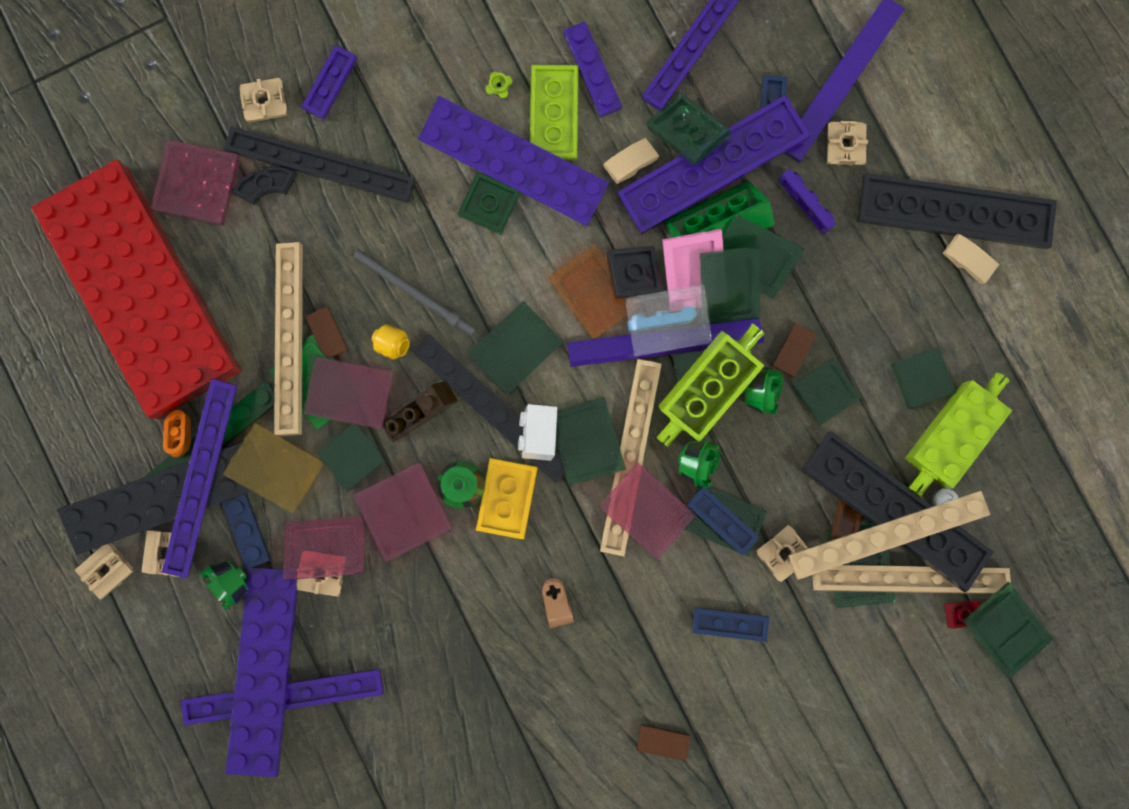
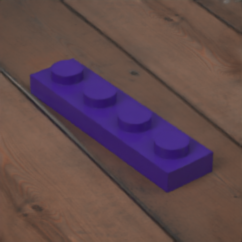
(592, 69)

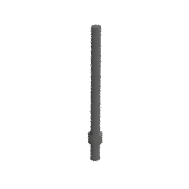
(453, 318)

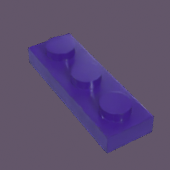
(329, 82)
(807, 201)

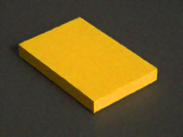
(506, 498)

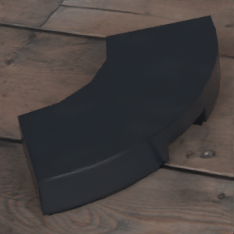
(263, 182)

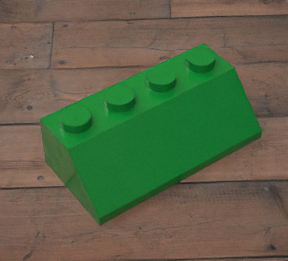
(720, 210)

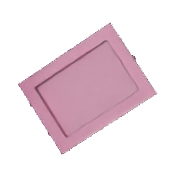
(683, 257)

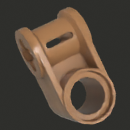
(557, 607)

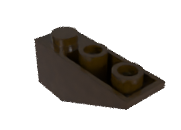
(419, 410)

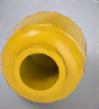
(390, 341)

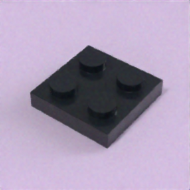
(634, 271)

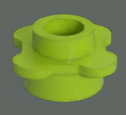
(496, 78)

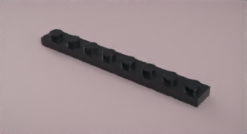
(319, 164)
(481, 399)

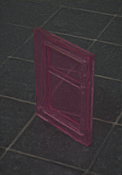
(348, 393)
(647, 511)
(324, 548)

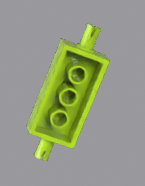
(710, 386)
(958, 434)

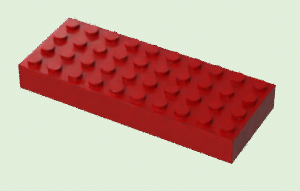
(136, 289)

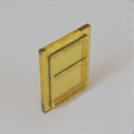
(273, 468)

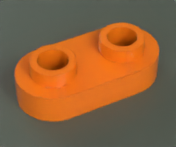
(177, 433)

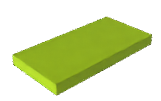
(555, 109)

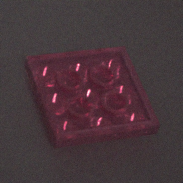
(195, 182)
(403, 512)

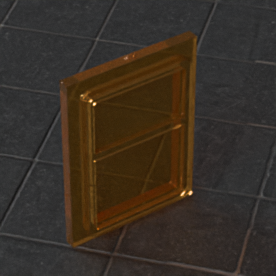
(589, 291)

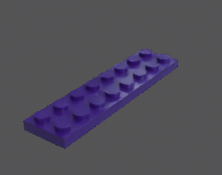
(513, 161)
(682, 185)
(262, 674)

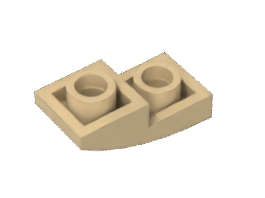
(630, 160)
(971, 257)

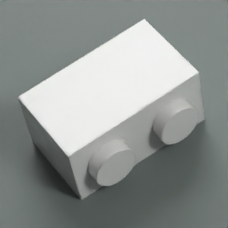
(538, 432)

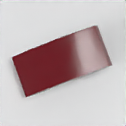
(958, 611)

